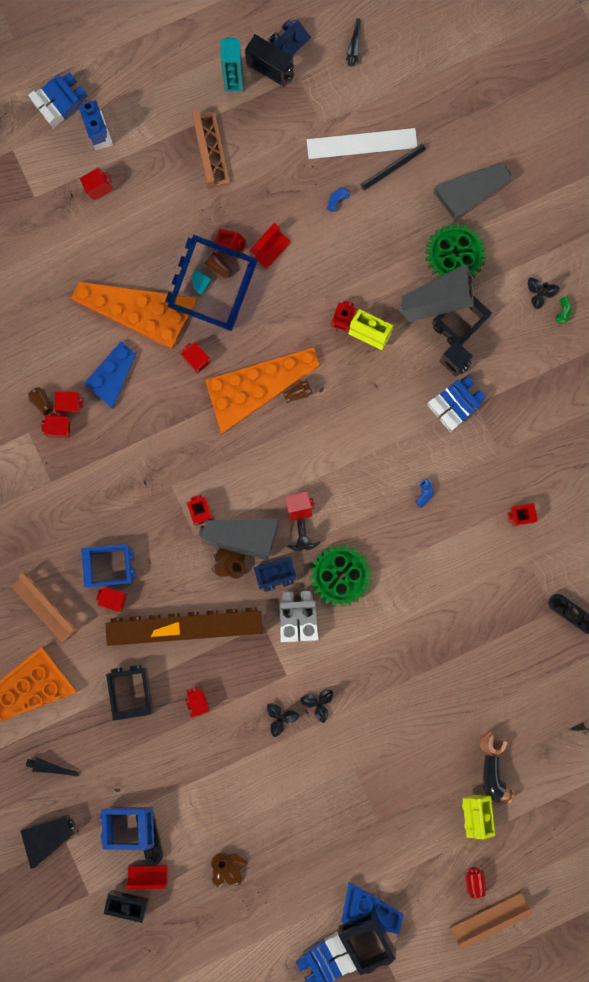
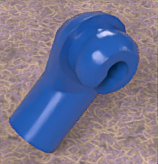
(337, 195)
(426, 492)

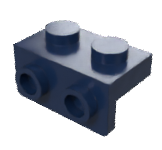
(291, 37)
(275, 573)

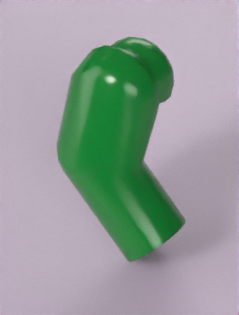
(566, 311)

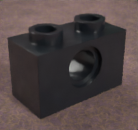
(456, 359)
(126, 906)

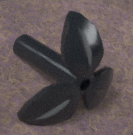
(542, 290)
(303, 541)
(310, 701)
(277, 726)

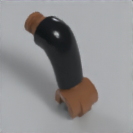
(491, 775)

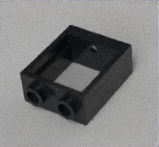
(269, 60)
(441, 328)
(131, 713)
(358, 926)

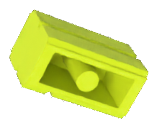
(370, 329)
(478, 816)

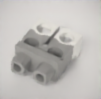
(298, 612)

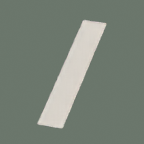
(361, 143)

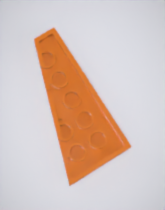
(136, 310)
(250, 388)
(33, 685)

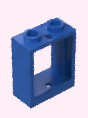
(87, 563)
(145, 828)

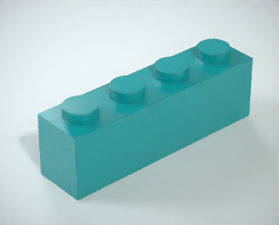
(231, 64)

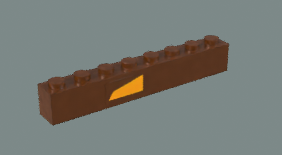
(184, 628)

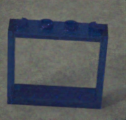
(184, 262)

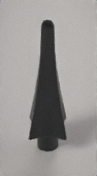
(353, 49)
(45, 767)

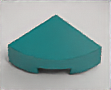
(200, 282)

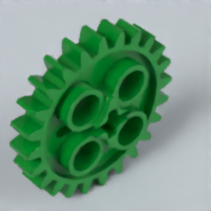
(451, 237)
(354, 587)

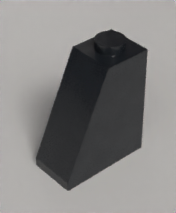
(46, 837)

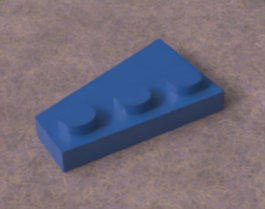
(111, 373)
(361, 902)

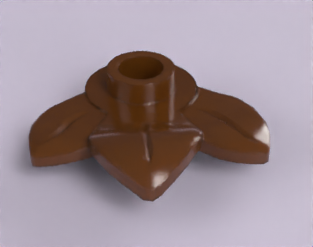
(225, 561)
(229, 871)

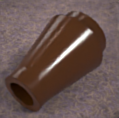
(218, 265)
(298, 391)
(40, 400)

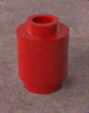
(475, 882)

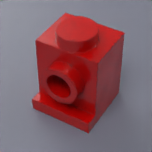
(340, 322)
(194, 504)
(527, 510)
(197, 702)

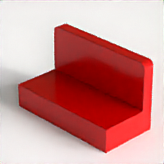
(269, 246)
(147, 877)

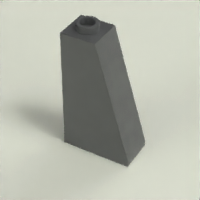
(469, 191)
(439, 296)
(242, 536)

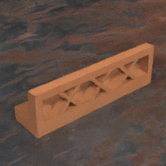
(204, 152)
(44, 607)
(491, 920)

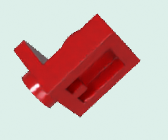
(231, 240)

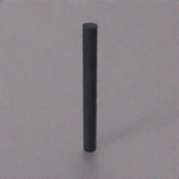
(392, 167)

